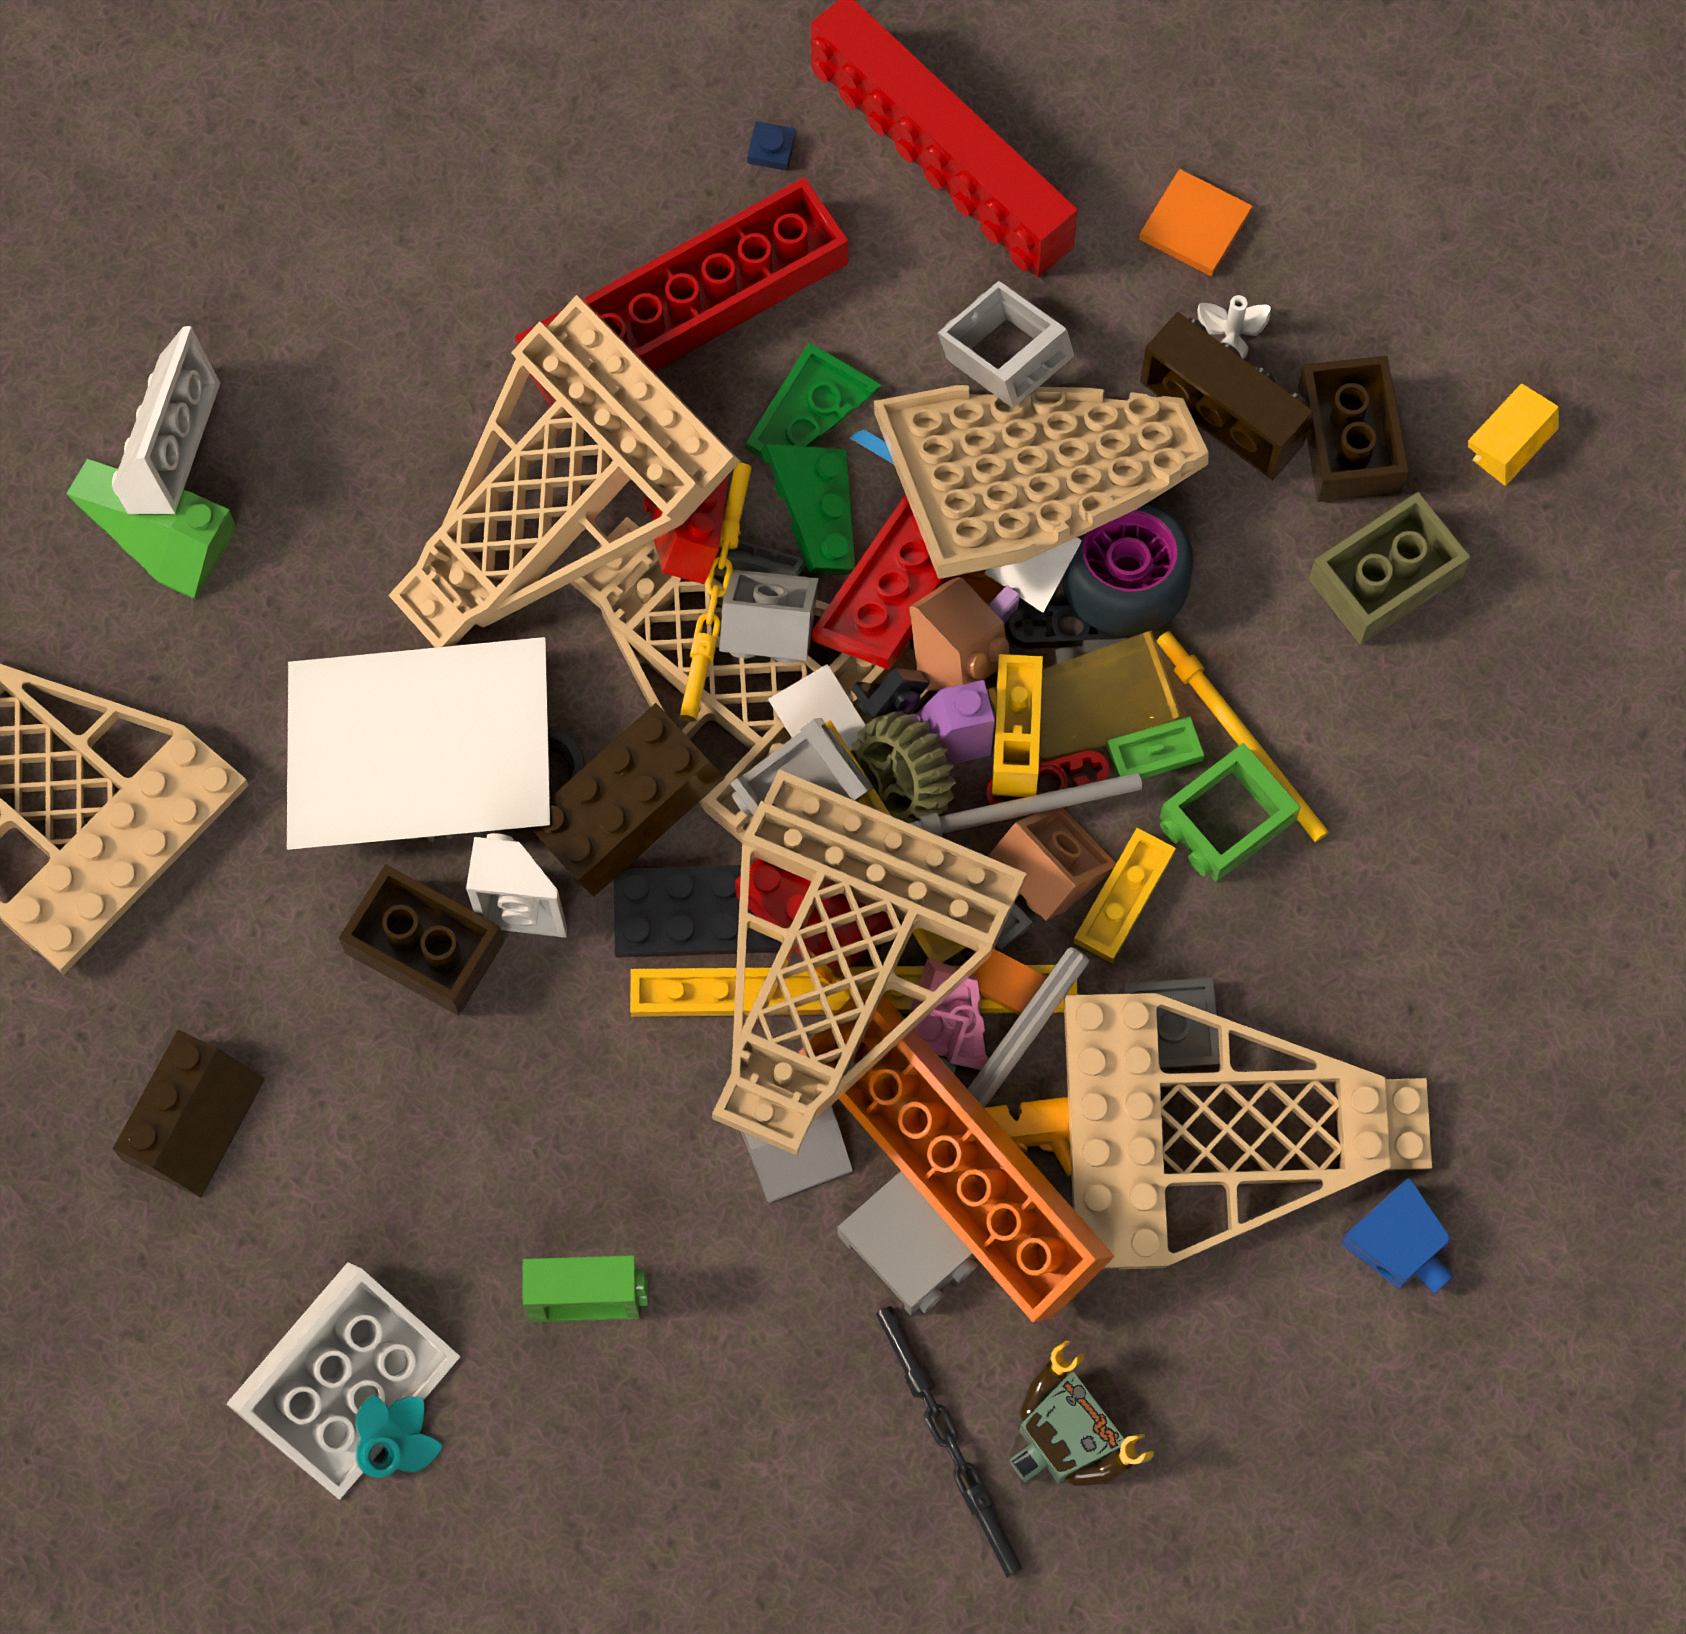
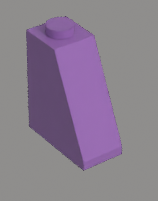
(963, 721)

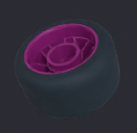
(1131, 572)

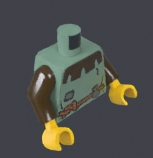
(1070, 1430)

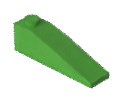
(172, 548)

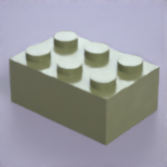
(1389, 568)

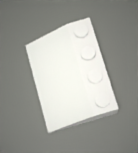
(328, 1364)

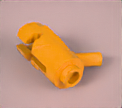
(1039, 1124)

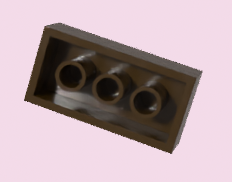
(1227, 394)
(626, 799)

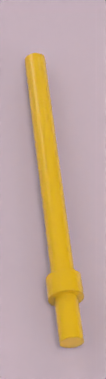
(1191, 671)

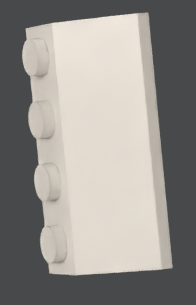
(167, 428)

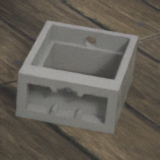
(1025, 370)

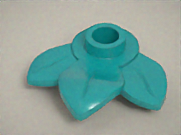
(399, 1434)

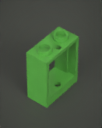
(1261, 786)
(583, 1288)

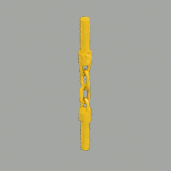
(704, 644)

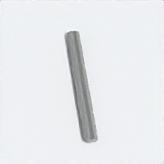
(1028, 1025)

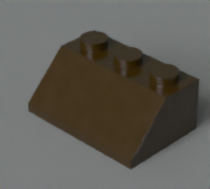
(188, 1114)

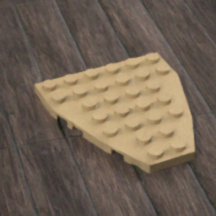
(1023, 479)

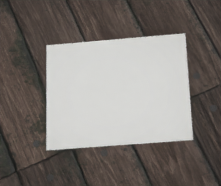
(417, 743)

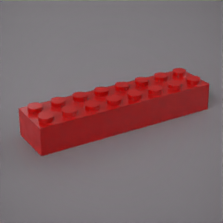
(942, 137)
(720, 277)

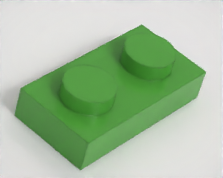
(1156, 749)

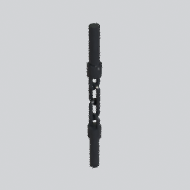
(976, 1497)

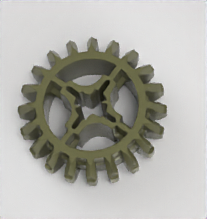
(905, 765)

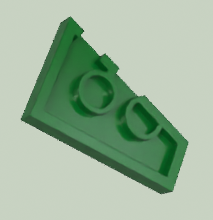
(811, 401)
(818, 501)

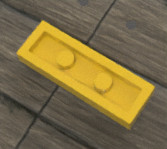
(1124, 895)

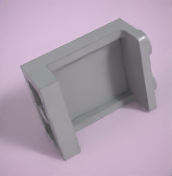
(810, 755)
(907, 1244)

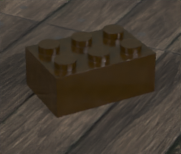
(1353, 429)
(422, 939)

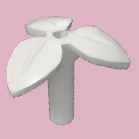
(1237, 321)

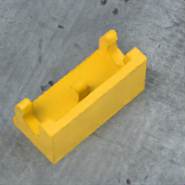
(1514, 433)

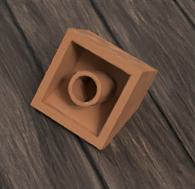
(956, 636)
(1057, 859)

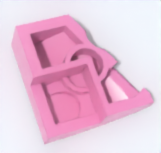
(956, 1023)

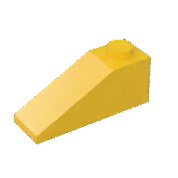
(1017, 726)

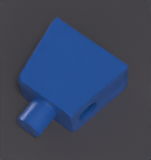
(1402, 1240)

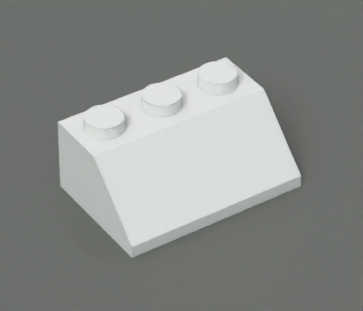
(512, 888)

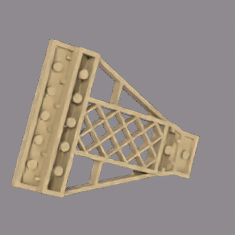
(634, 421)
(637, 593)
(125, 841)
(891, 870)
(1120, 1114)

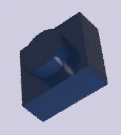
(771, 146)

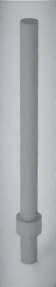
(1029, 805)

